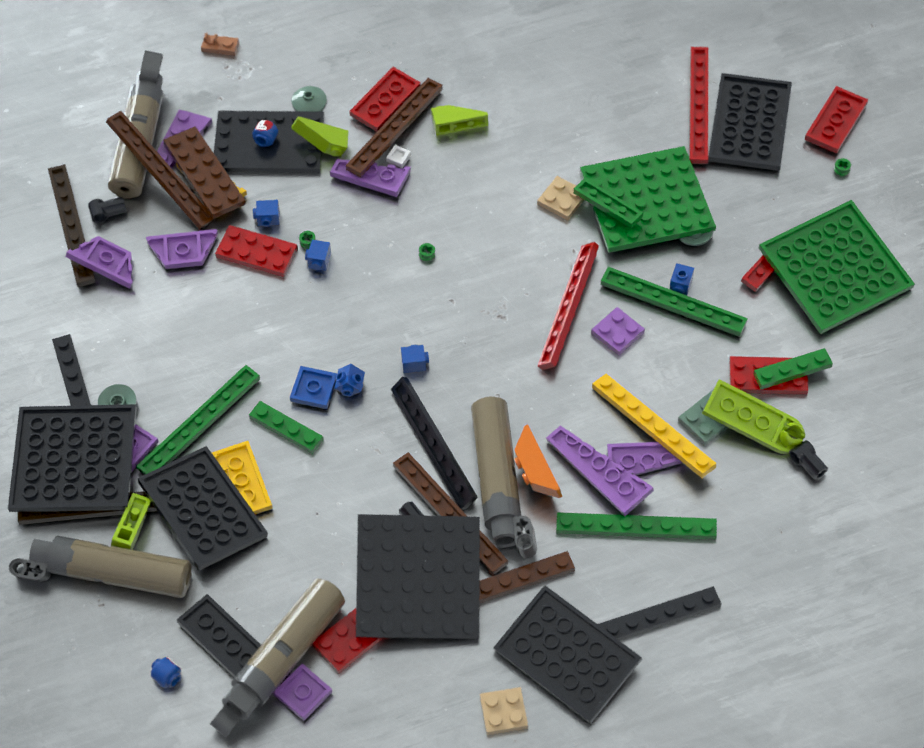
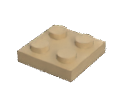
(560, 198)
(503, 711)

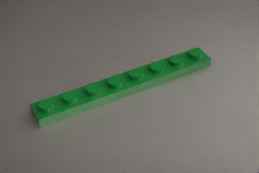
(674, 301)
(199, 420)
(636, 526)

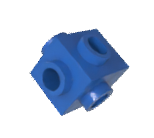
(349, 380)

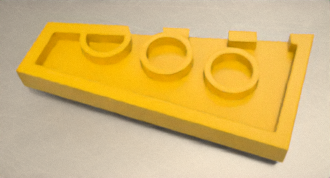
(244, 473)

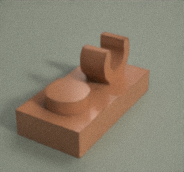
(219, 44)

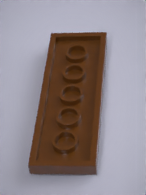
(204, 172)

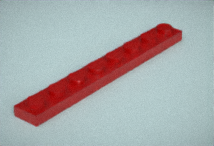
(699, 105)
(568, 306)

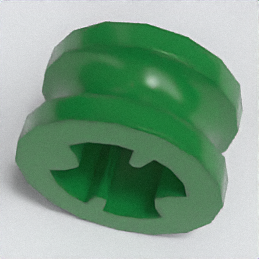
(841, 171)
(306, 234)
(423, 255)

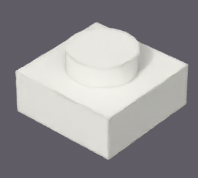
(398, 156)

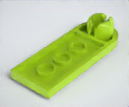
(753, 418)

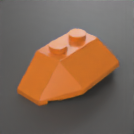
(534, 465)

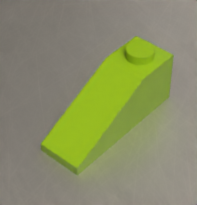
(453, 119)
(323, 136)
(131, 522)

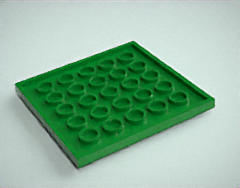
(660, 187)
(836, 266)

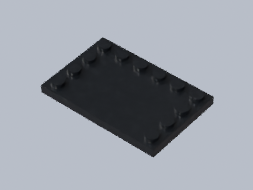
(750, 121)
(287, 154)
(202, 508)
(567, 654)

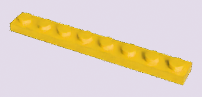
(654, 425)

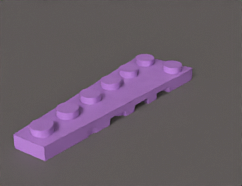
(611, 480)

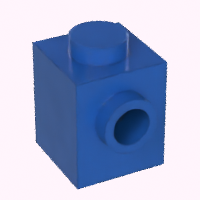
(267, 213)
(318, 255)
(681, 278)
(414, 358)

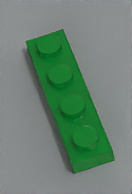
(608, 203)
(793, 368)
(286, 427)

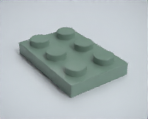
(698, 424)

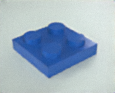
(313, 387)

